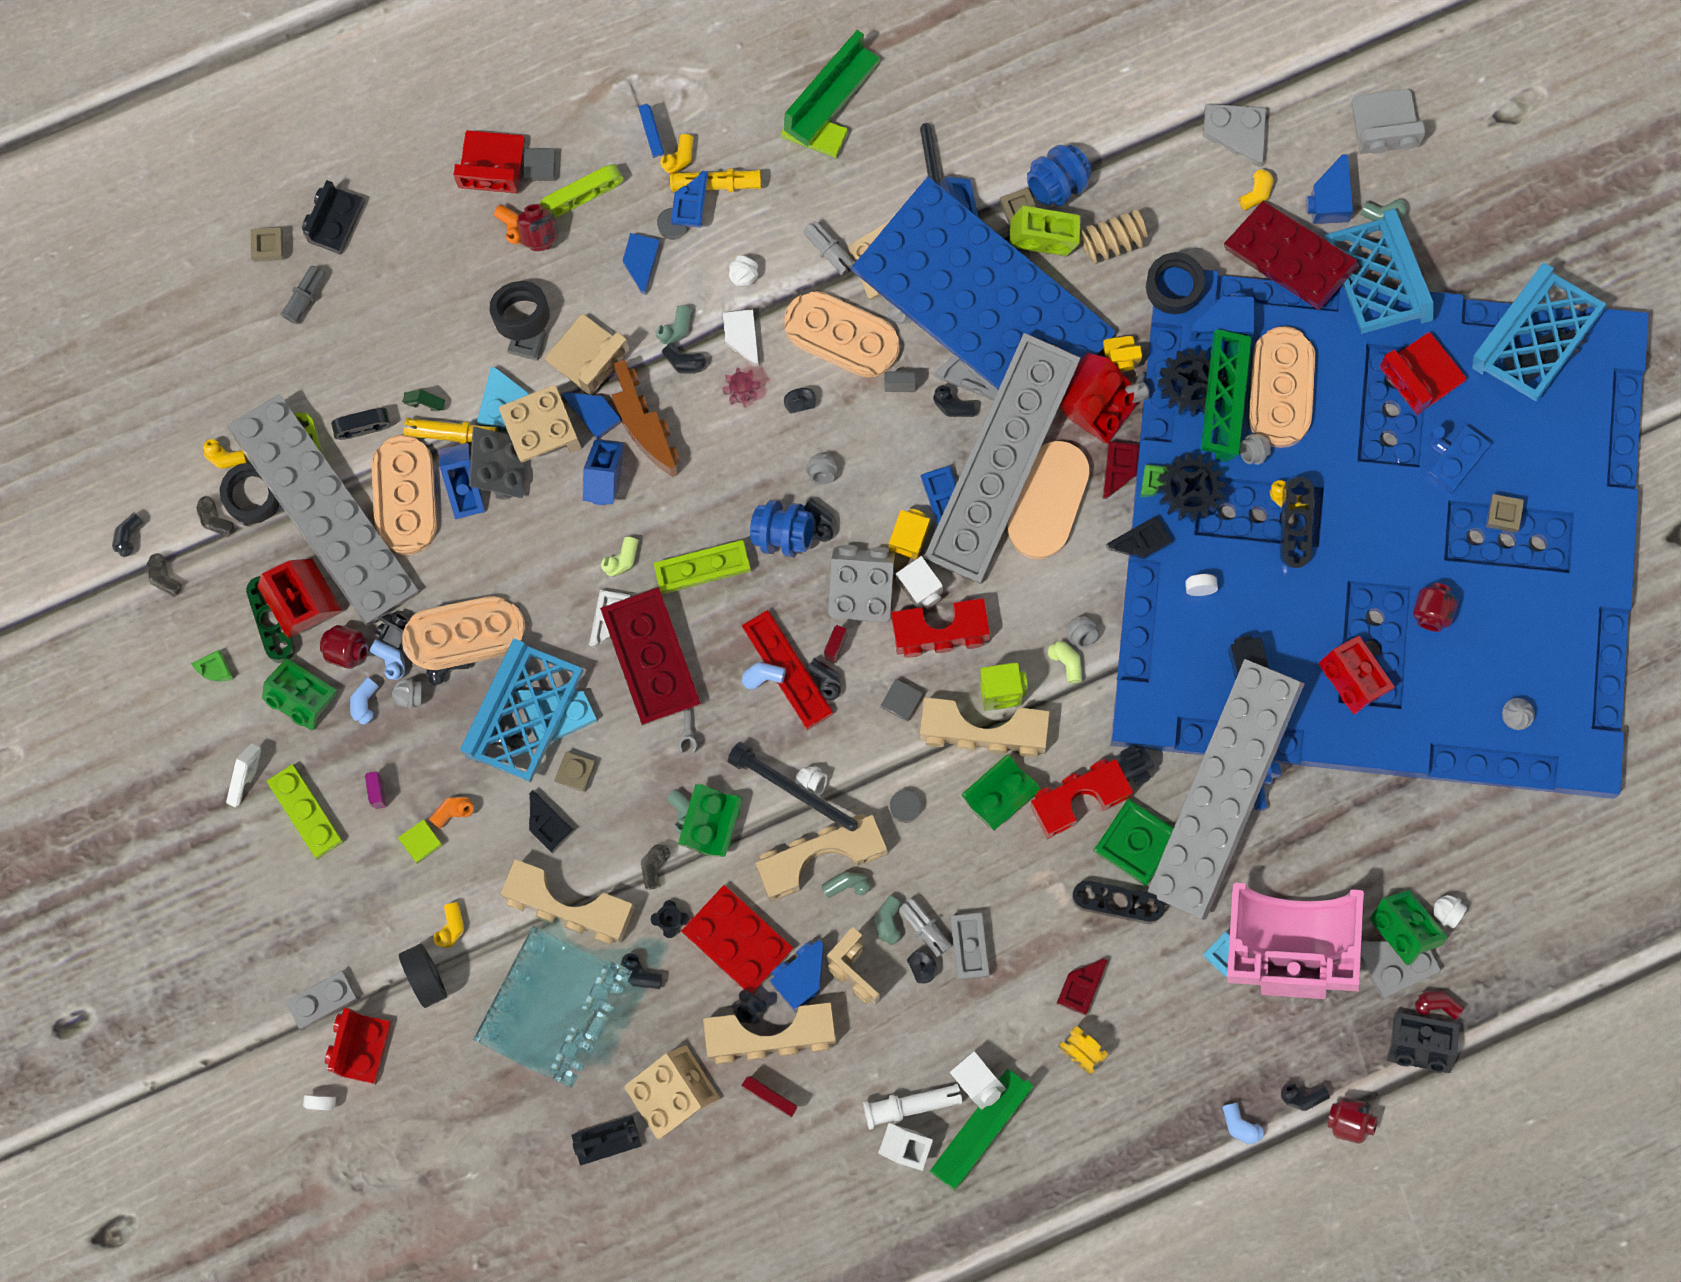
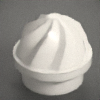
(743, 271)
(812, 780)
(1449, 910)

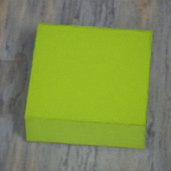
(420, 841)

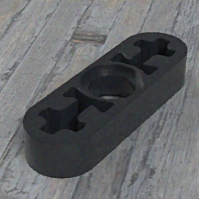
(1287, 499)
(1096, 889)

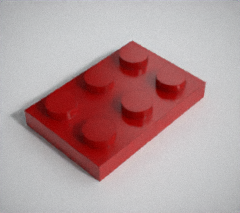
(737, 940)

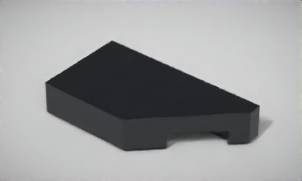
(1142, 540)
(547, 824)

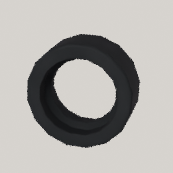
(1177, 260)
(511, 294)
(227, 485)
(422, 975)

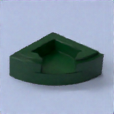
(424, 398)

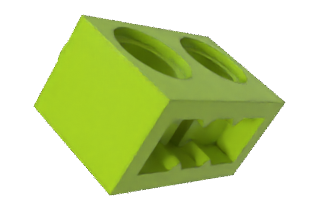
(1044, 231)
(1002, 686)

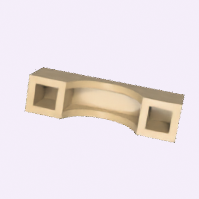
(1023, 732)
(783, 870)
(605, 916)
(729, 1039)

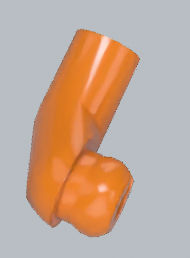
(509, 218)
(452, 808)

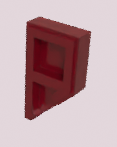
(1119, 467)
(1081, 987)
(769, 1096)

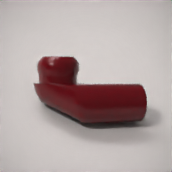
(1438, 1000)

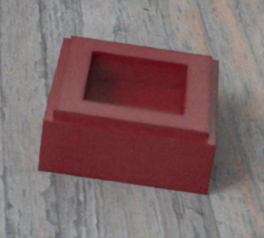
(835, 643)

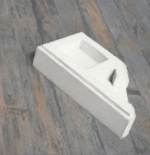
(741, 335)
(599, 629)
(244, 771)

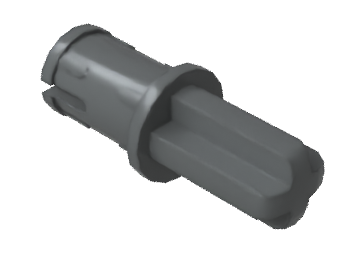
(303, 294)

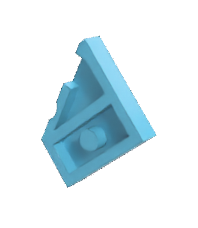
(498, 392)
(576, 716)

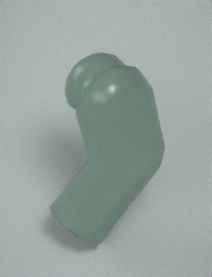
(1376, 213)
(676, 330)
(681, 804)
(847, 880)
(884, 921)

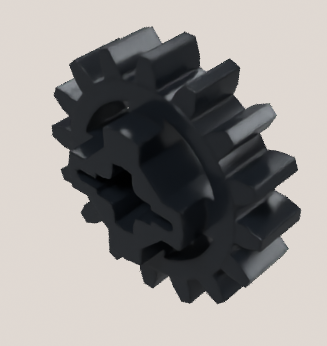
(1180, 377)
(1198, 496)

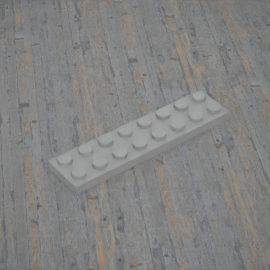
(1001, 458)
(322, 510)
(1225, 789)

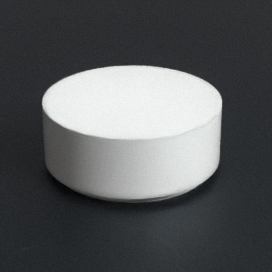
(1201, 585)
(319, 1102)

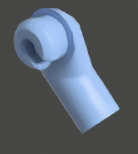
(392, 657)
(761, 672)
(359, 701)
(1240, 1128)

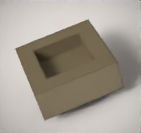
(1014, 201)
(267, 244)
(1504, 513)
(575, 771)

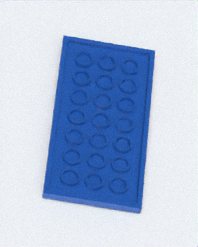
(972, 286)

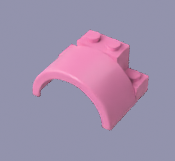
(1295, 944)

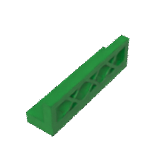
(830, 90)
(1232, 394)
(980, 1132)

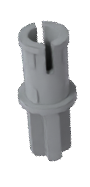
(828, 247)
(925, 927)

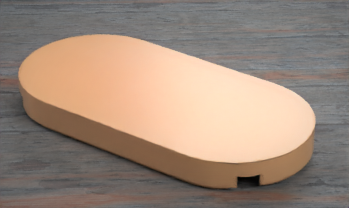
(842, 334)
(1282, 386)
(404, 494)
(1049, 501)
(462, 632)

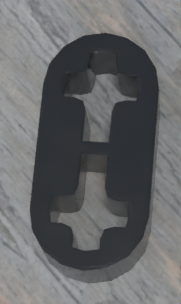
(361, 423)

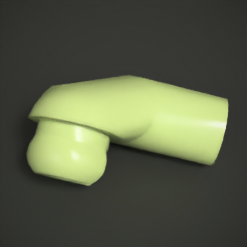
(622, 562)
(1069, 657)

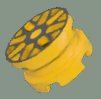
(1083, 1050)

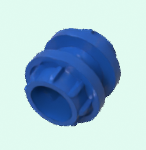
(1059, 175)
(786, 529)

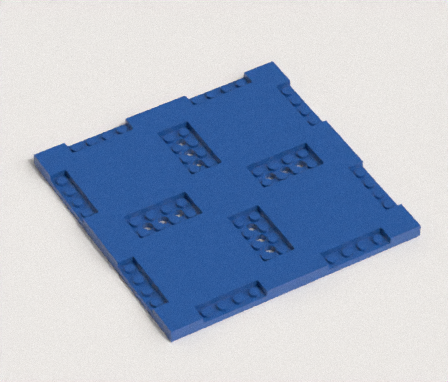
(1383, 530)

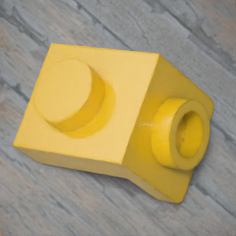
(1123, 352)

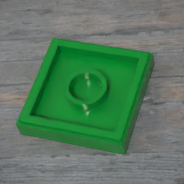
(1135, 842)

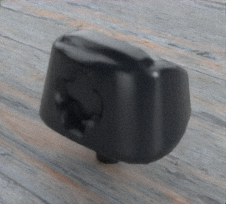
(800, 400)
(922, 966)

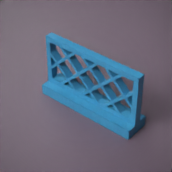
(1406, 272)
(1516, 317)
(501, 694)

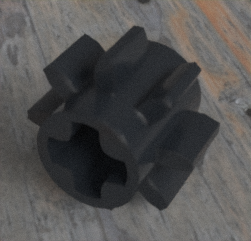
(1136, 765)

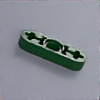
(268, 643)

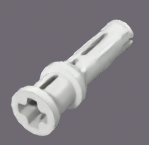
(896, 1108)

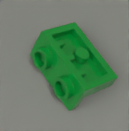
(297, 693)
(1000, 792)
(710, 821)
(1407, 926)

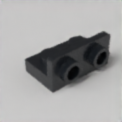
(332, 218)
(1423, 1043)

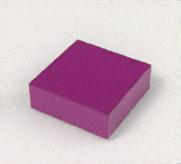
(375, 790)

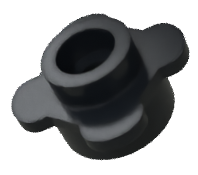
(660, 919)
(749, 1007)

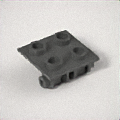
(495, 464)

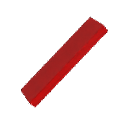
(797, 684)

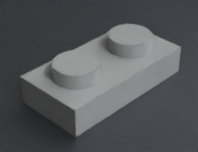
(969, 946)
(321, 1000)

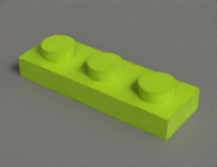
(702, 567)
(304, 811)

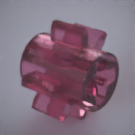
(741, 378)

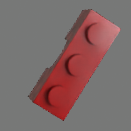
(915, 635)
(1104, 783)

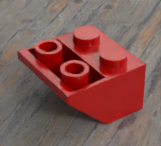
(1098, 397)
(298, 595)

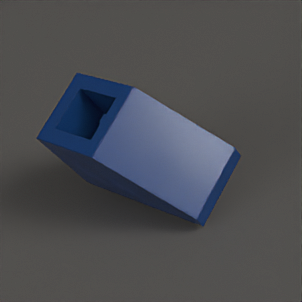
(801, 978)

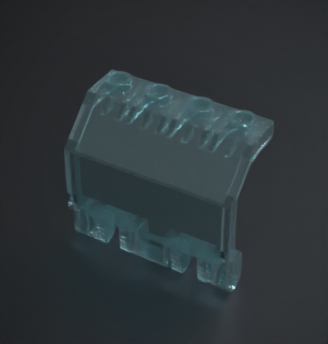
(551, 1006)

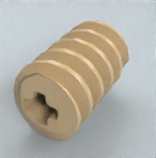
(1113, 236)

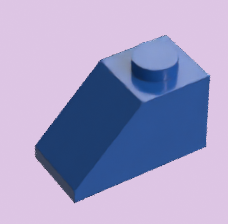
(1332, 195)
(1230, 314)
(455, 470)
(602, 472)

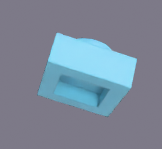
(1218, 954)

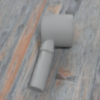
(1140, 389)
(687, 733)

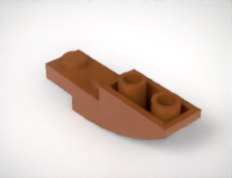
(647, 429)

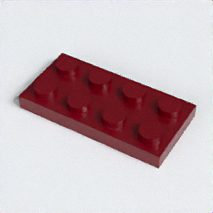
(1291, 255)
(650, 656)

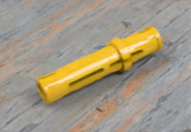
(723, 180)
(442, 430)

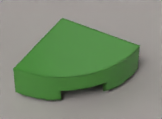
(1150, 481)
(213, 667)

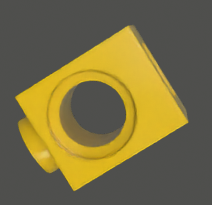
(909, 533)

